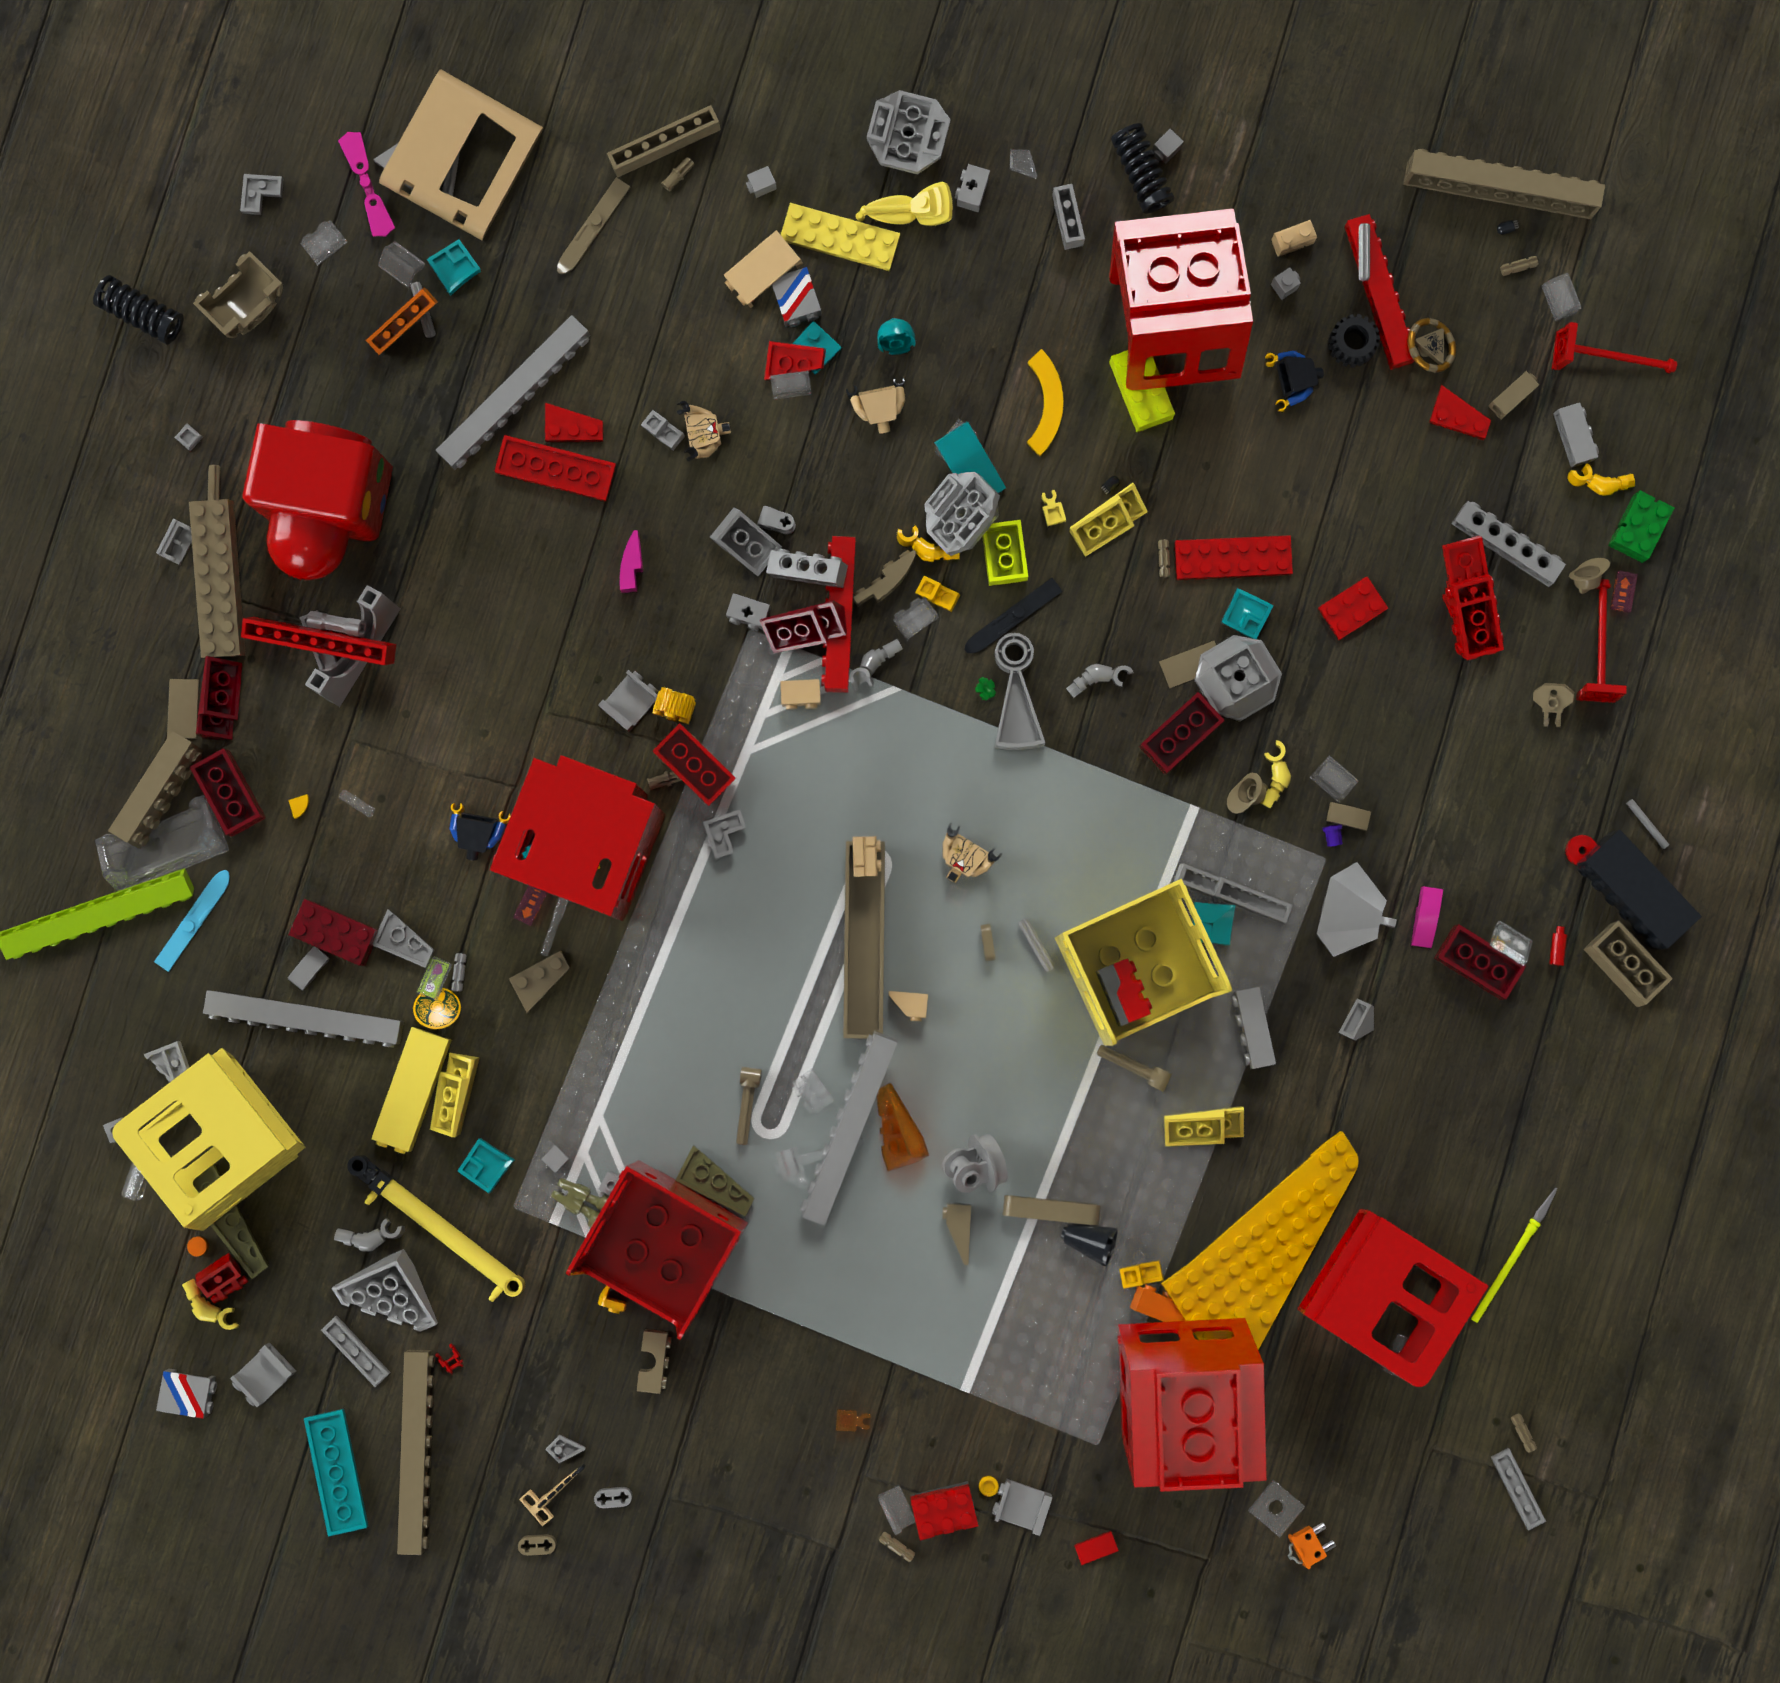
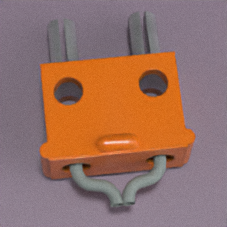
(1308, 1546)

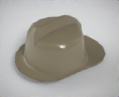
(1589, 574)
(1246, 793)

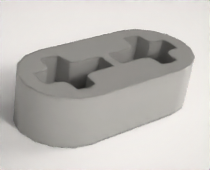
(612, 1492)

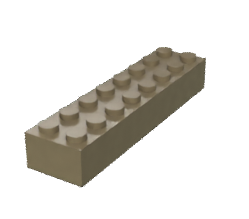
(217, 578)

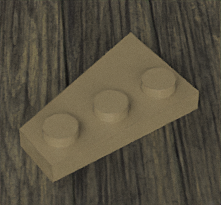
(538, 979)

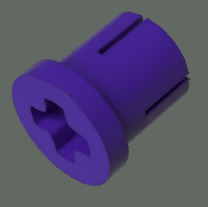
(1333, 835)

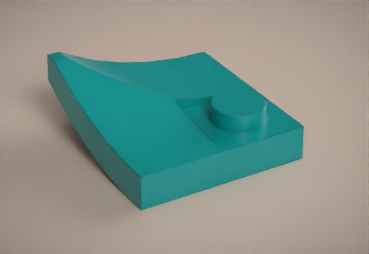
(454, 266)
(816, 337)
(1246, 613)
(1217, 921)
(485, 1165)

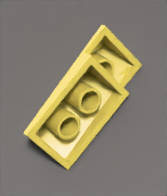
(1108, 520)
(453, 1094)
(1204, 1127)

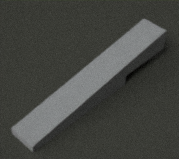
(1233, 893)

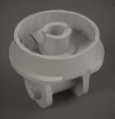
(976, 1165)

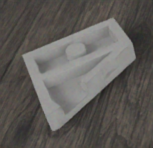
(169, 1060)

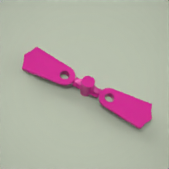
(355, 152)

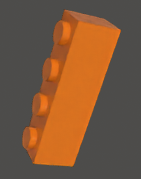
(402, 321)

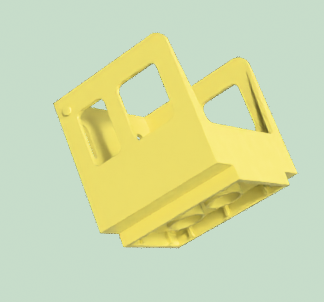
(1165, 951)
(232, 1119)

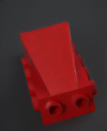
(1471, 599)

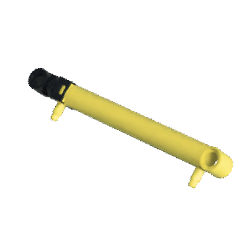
(384, 1184)

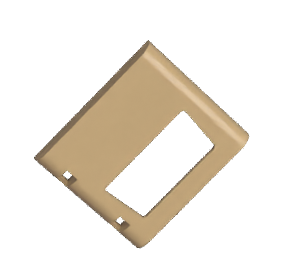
(437, 138)

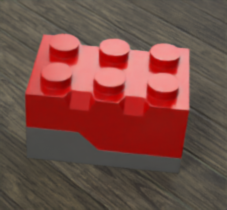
(1124, 992)
(944, 1510)

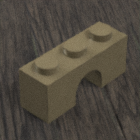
(653, 1379)

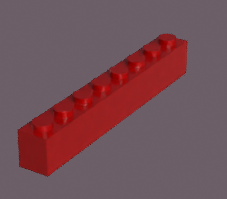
(1381, 296)
(318, 640)
(838, 648)

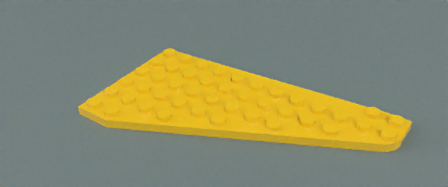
(1263, 1252)

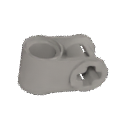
(773, 520)

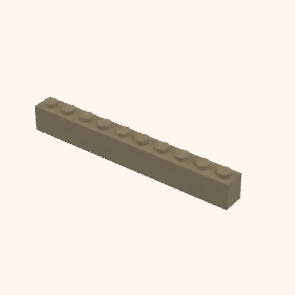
(414, 1452)

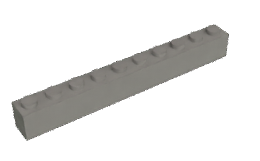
(513, 392)
(303, 1017)
(849, 1127)

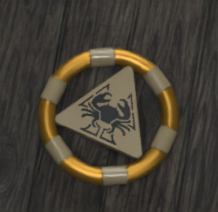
(1431, 345)

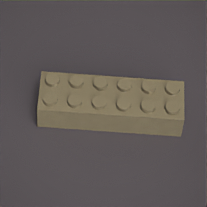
(156, 790)

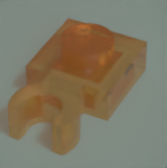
(848, 1420)

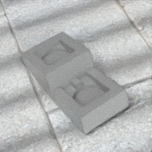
(662, 430)
(308, 968)

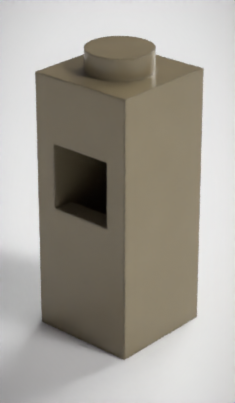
(1514, 394)

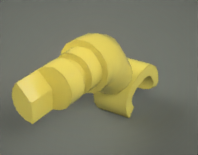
(1280, 776)
(204, 1310)

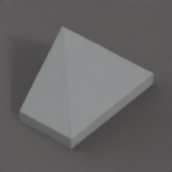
(1359, 1020)

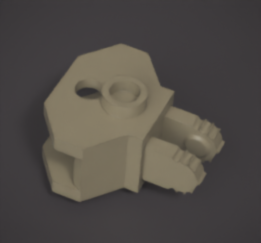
(1551, 702)

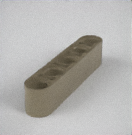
(1051, 1210)

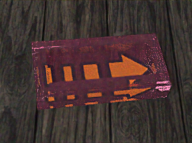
(1623, 591)
(530, 905)

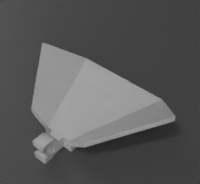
(1351, 911)

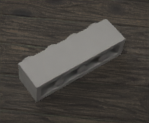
(1254, 1027)

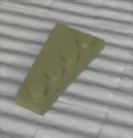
(711, 1181)

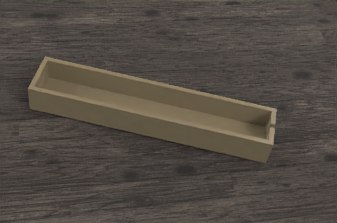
(863, 949)

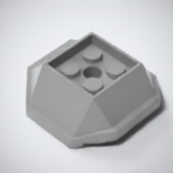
(904, 113)
(961, 511)
(1233, 697)

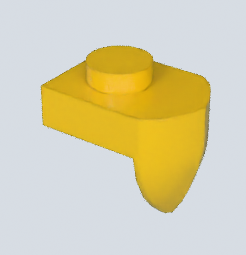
(614, 1305)

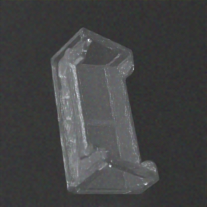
(171, 847)

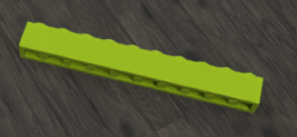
(95, 914)

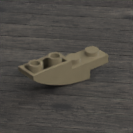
(893, 576)

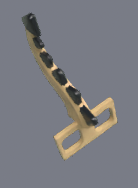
(540, 1504)

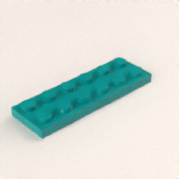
(336, 1472)

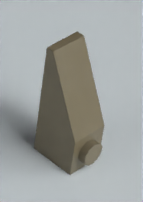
(958, 1223)

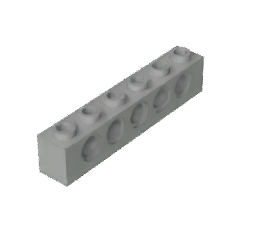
(1513, 554)

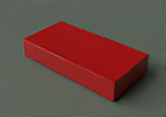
(1096, 1547)

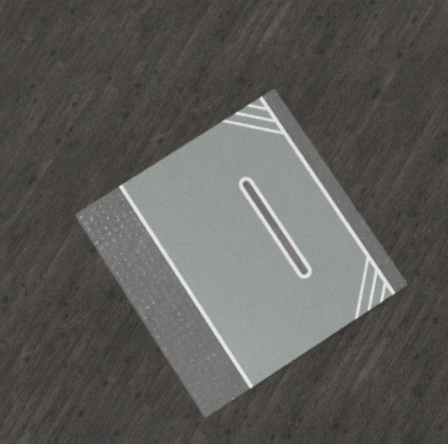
(747, 970)

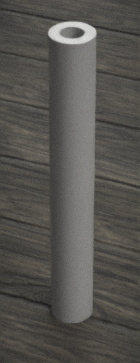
(1647, 823)

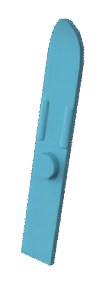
(193, 920)

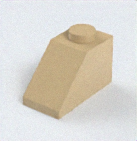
(911, 1004)

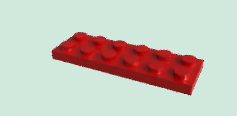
(555, 468)
(1233, 557)

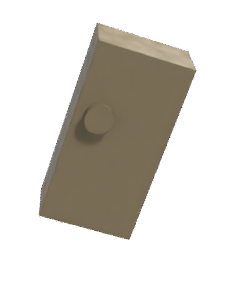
(1628, 964)

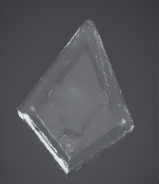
(1022, 162)

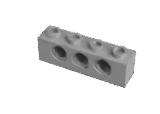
(833, 576)

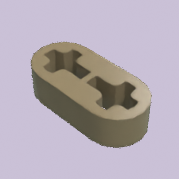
(987, 940)
(537, 1539)

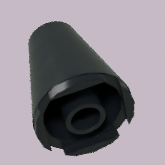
(1091, 1241)

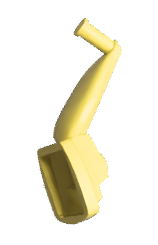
(930, 207)

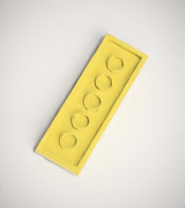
(840, 237)

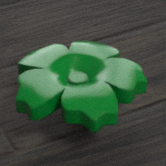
(985, 688)

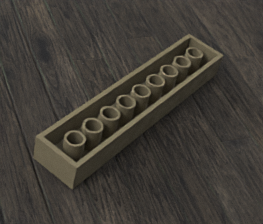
(1504, 184)

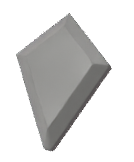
(564, 1448)

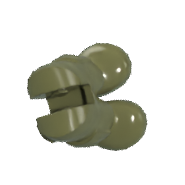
(576, 1197)

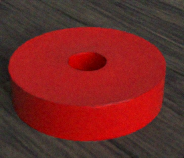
(1573, 846)

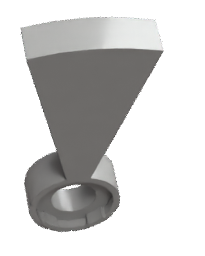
(1018, 720)

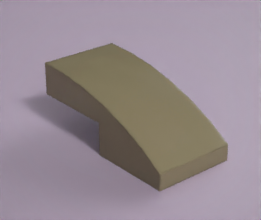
(1348, 816)

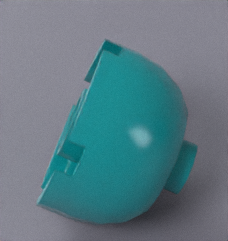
(895, 336)

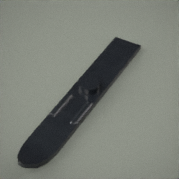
(1013, 616)

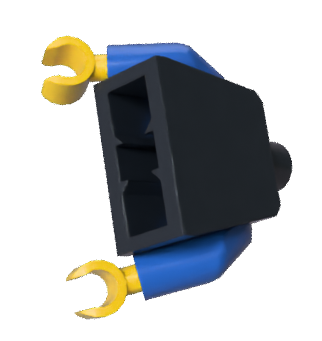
(1296, 376)
(475, 831)

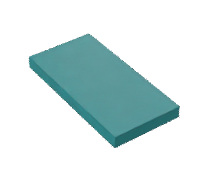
(965, 454)

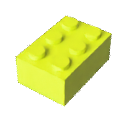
(1005, 553)

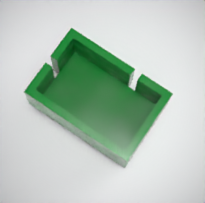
(1643, 527)

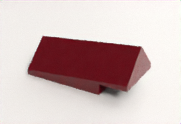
(805, 626)
(219, 699)

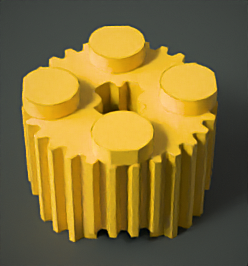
(674, 705)

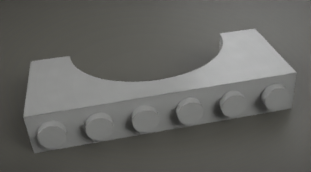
(338, 679)

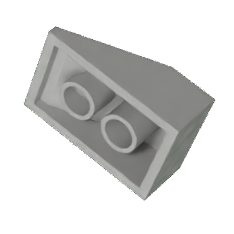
(745, 541)

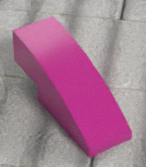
(631, 564)
(1426, 916)

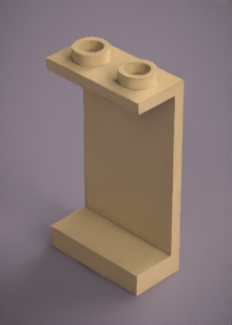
(761, 268)

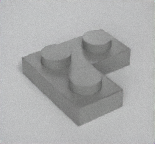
(255, 188)
(719, 830)

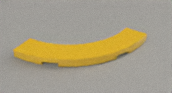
(1053, 402)

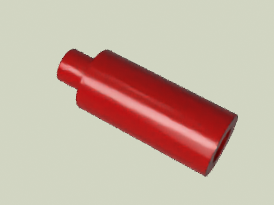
(1558, 947)

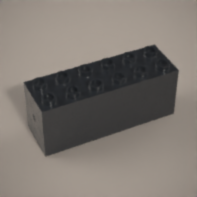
(1638, 890)

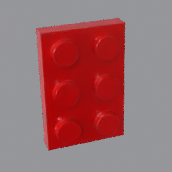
(1353, 608)

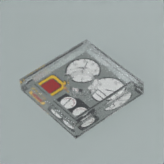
(1511, 943)

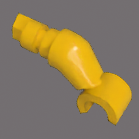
(1599, 484)
(924, 549)

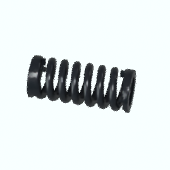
(1120, 142)
(139, 307)

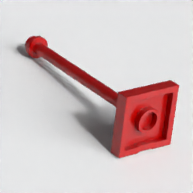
(1565, 348)
(1601, 691)

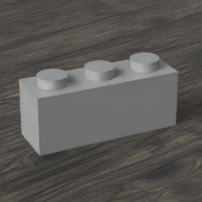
(1068, 216)
(1576, 434)

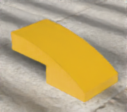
(937, 594)
(1141, 1274)

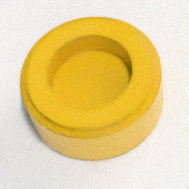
(988, 1486)

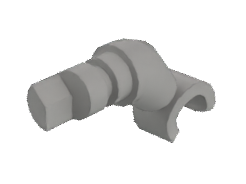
(871, 662)
(1094, 674)
(371, 1240)

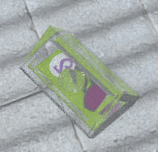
(434, 978)

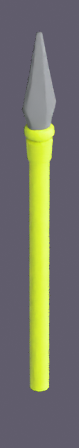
(1529, 1231)

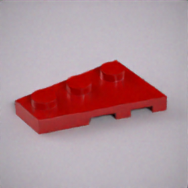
(792, 358)
(1458, 415)
(569, 426)

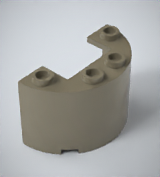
(243, 299)

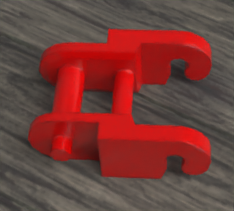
(445, 1363)

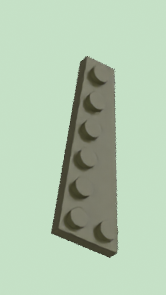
(235, 1231)

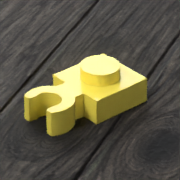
(1053, 511)

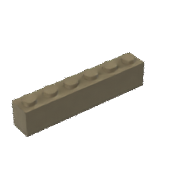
(664, 141)

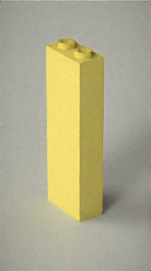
(411, 1090)

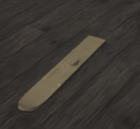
(592, 226)

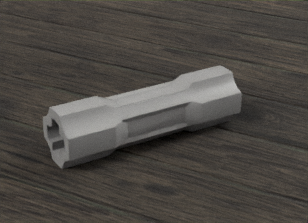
(335, 623)

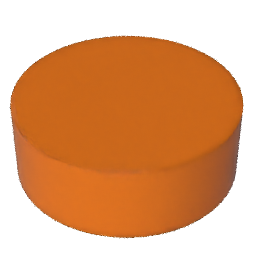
(197, 1246)

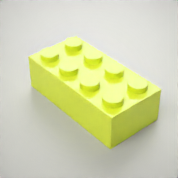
(1145, 406)

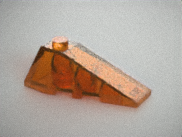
(901, 1136)

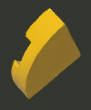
(299, 805)

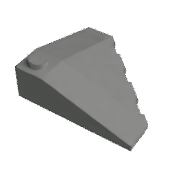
(391, 1290)

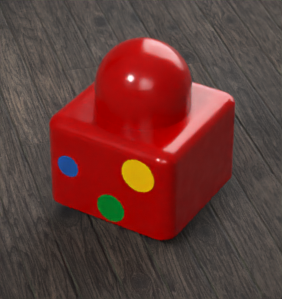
(316, 493)

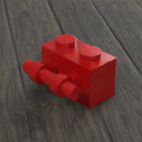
(218, 1275)

